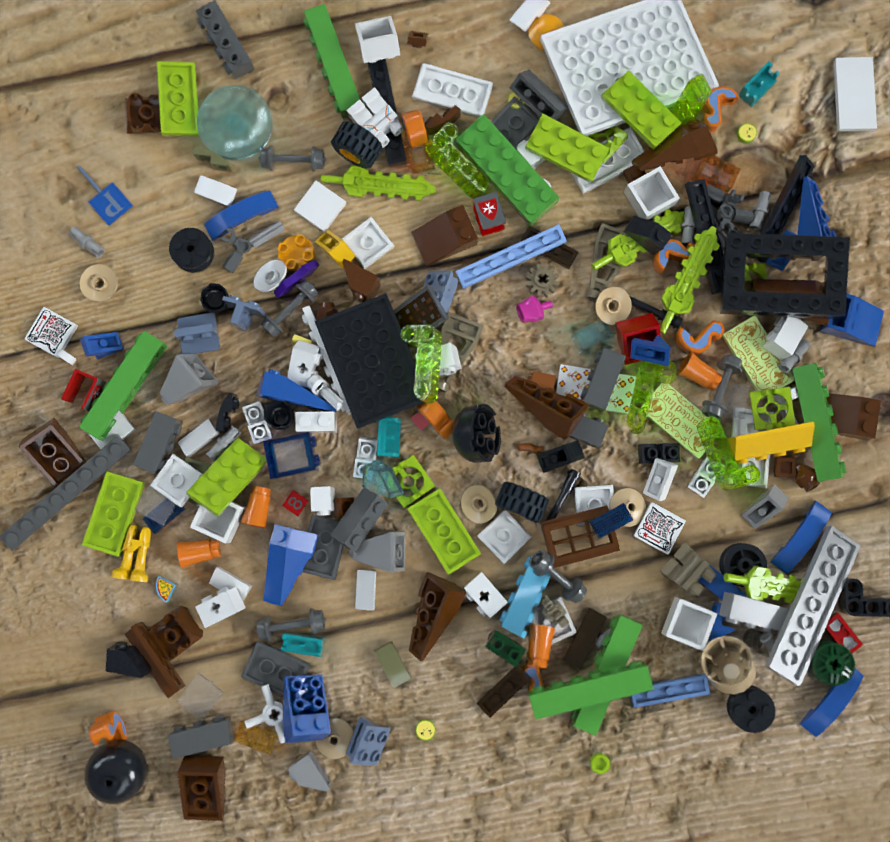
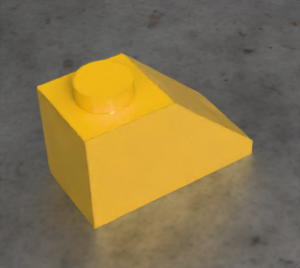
(335, 248)

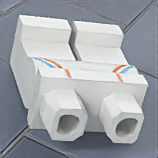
(383, 117)

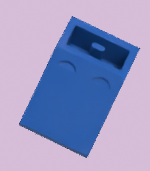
(859, 324)
(305, 709)

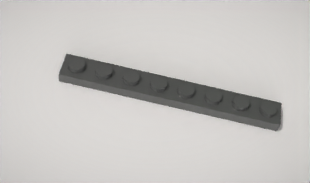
(65, 493)

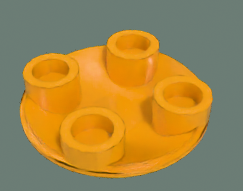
(542, 25)
(296, 252)

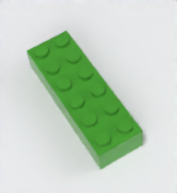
(507, 170)

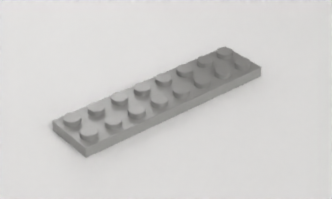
(812, 606)

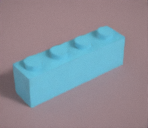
(524, 601)

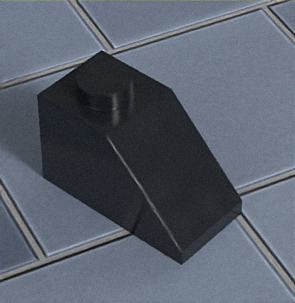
(648, 234)
(560, 456)
(126, 661)

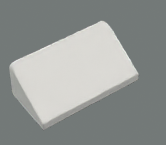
(198, 438)
(660, 479)
(222, 578)
(365, 589)

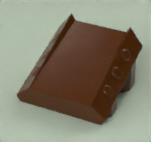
(142, 114)
(175, 633)

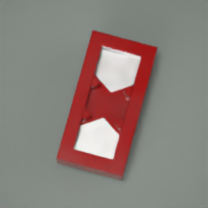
(842, 633)

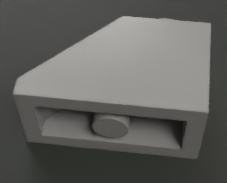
(765, 506)
(309, 773)

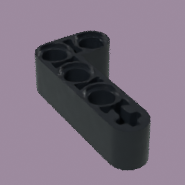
(861, 603)

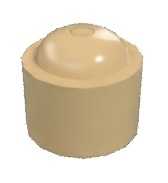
(728, 665)

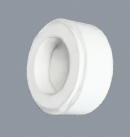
(66, 357)

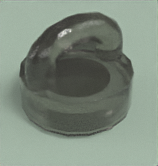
(754, 638)

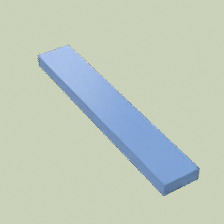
(511, 256)

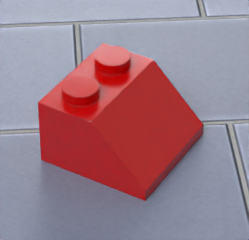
(640, 327)

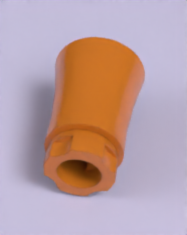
(699, 372)
(257, 507)
(197, 551)
(539, 645)

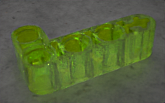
(691, 99)
(454, 163)
(425, 387)
(645, 396)
(724, 452)

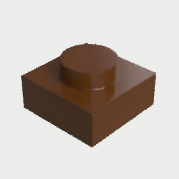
(417, 39)
(632, 174)
(785, 467)
(341, 506)

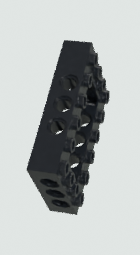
(826, 306)

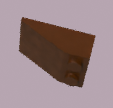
(445, 235)
(855, 415)
(52, 452)
(202, 787)

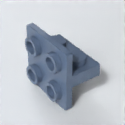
(443, 285)
(242, 314)
(198, 334)
(367, 743)

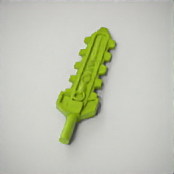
(358, 182)
(624, 249)
(679, 297)
(760, 584)

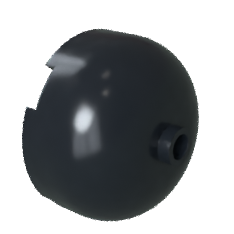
(469, 433)
(120, 763)

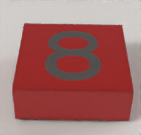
(295, 503)

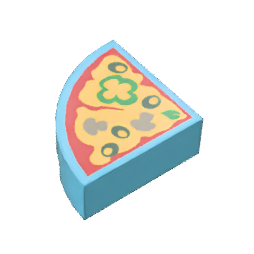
(165, 588)

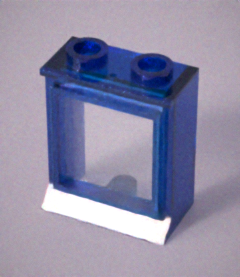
(291, 455)

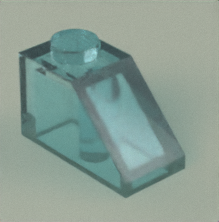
(591, 336)
(381, 479)

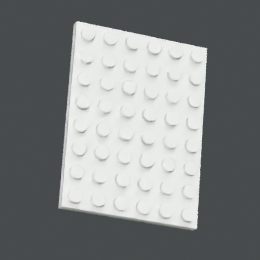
(646, 38)

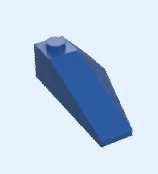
(812, 217)
(280, 388)
(286, 559)

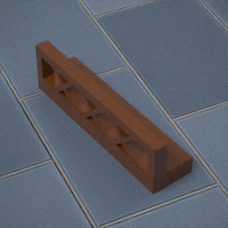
(161, 670)

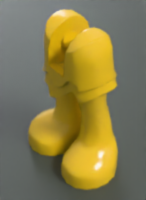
(129, 547)

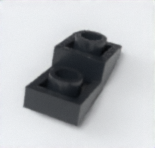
(228, 406)
(665, 451)

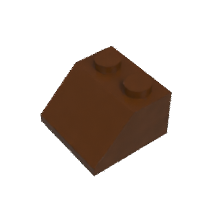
(361, 282)

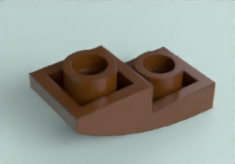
(435, 123)

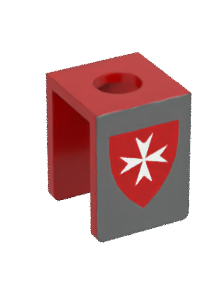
(489, 214)
(75, 384)

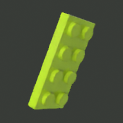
(177, 98)
(641, 109)
(567, 148)
(227, 477)
(113, 513)
(444, 531)

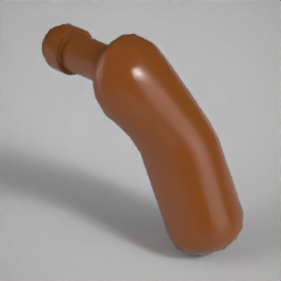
(530, 447)

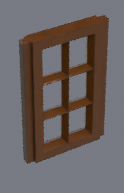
(580, 555)

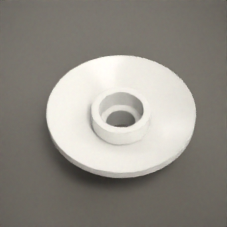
(270, 276)

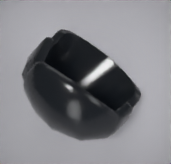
(212, 298)
(278, 415)

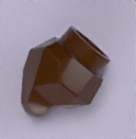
(326, 309)
(806, 477)

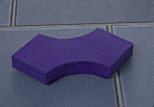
(302, 273)

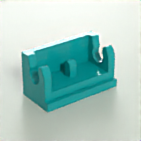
(759, 84)
(389, 437)
(302, 644)

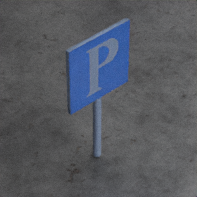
(109, 202)

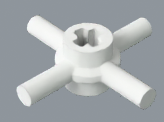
(264, 717)

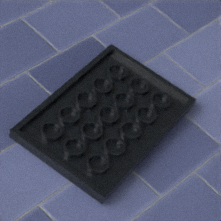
(370, 360)

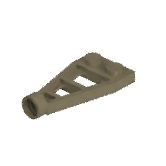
(604, 234)
(464, 329)

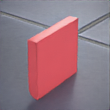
(420, 421)

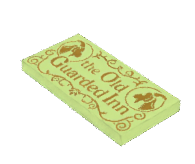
(758, 364)
(677, 418)

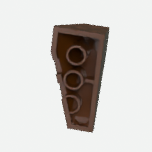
(686, 142)
(790, 286)
(556, 412)
(437, 608)

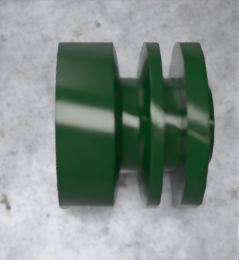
(840, 671)

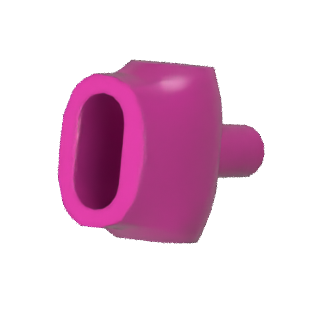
(532, 310)

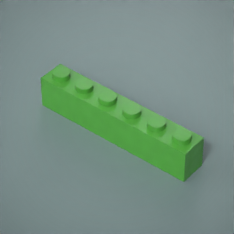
(332, 58)
(123, 385)
(815, 409)
(615, 652)
(590, 690)

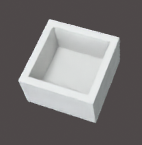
(377, 39)
(651, 194)
(222, 527)
(689, 623)

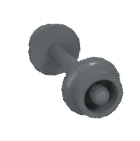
(268, 158)
(306, 290)
(730, 365)
(542, 563)
(266, 628)

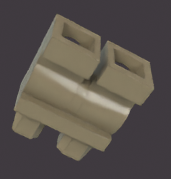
(690, 572)

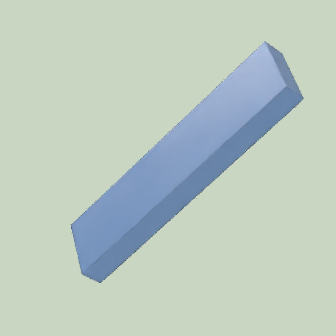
(672, 690)

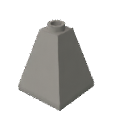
(186, 378)
(383, 552)

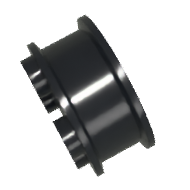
(184, 242)
(736, 554)
(757, 718)

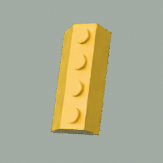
(772, 442)

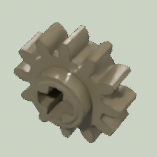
(541, 273)
(554, 611)

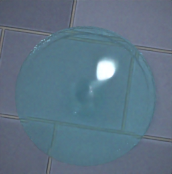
(234, 122)

